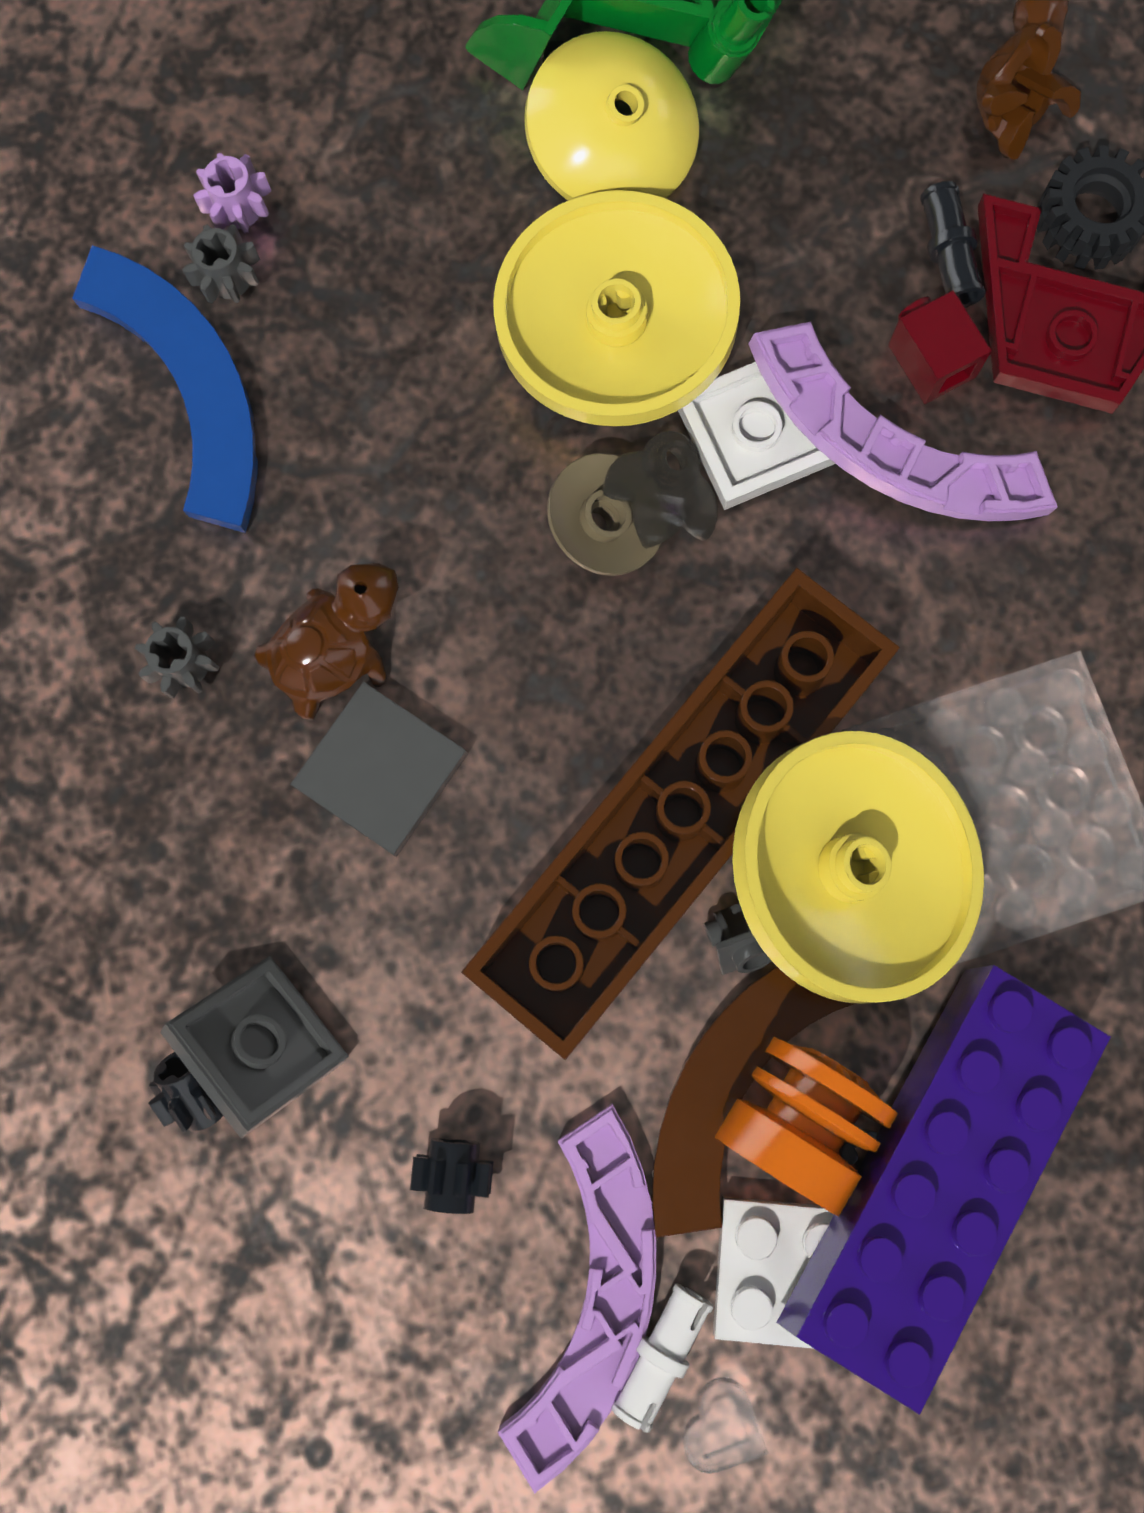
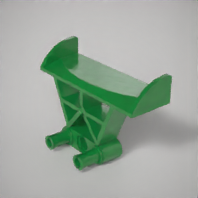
(716, 34)

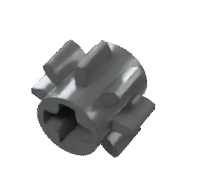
(221, 263)
(172, 642)

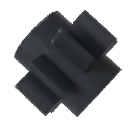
(181, 1097)
(451, 1176)

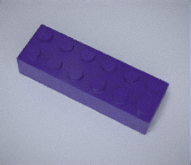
(944, 1184)

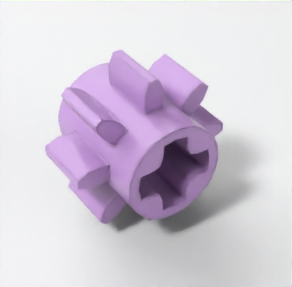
(232, 192)

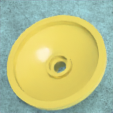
(582, 137)

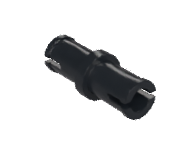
(952, 242)

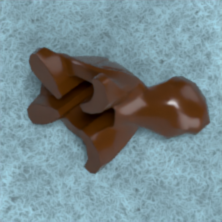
(1019, 77)
(324, 640)

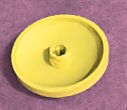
(617, 308)
(858, 868)

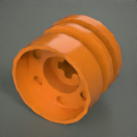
(806, 1124)

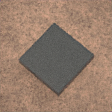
(379, 769)
(254, 1045)

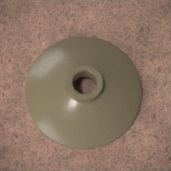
(571, 502)

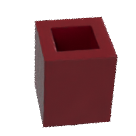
(938, 345)

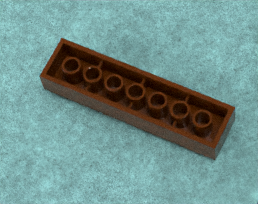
(675, 814)

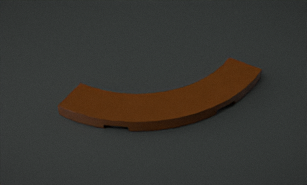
(709, 1083)

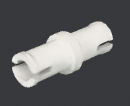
(662, 1358)

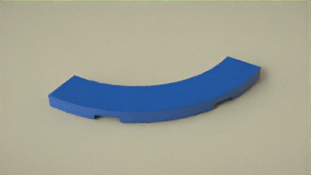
(204, 371)

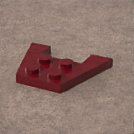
(1053, 327)

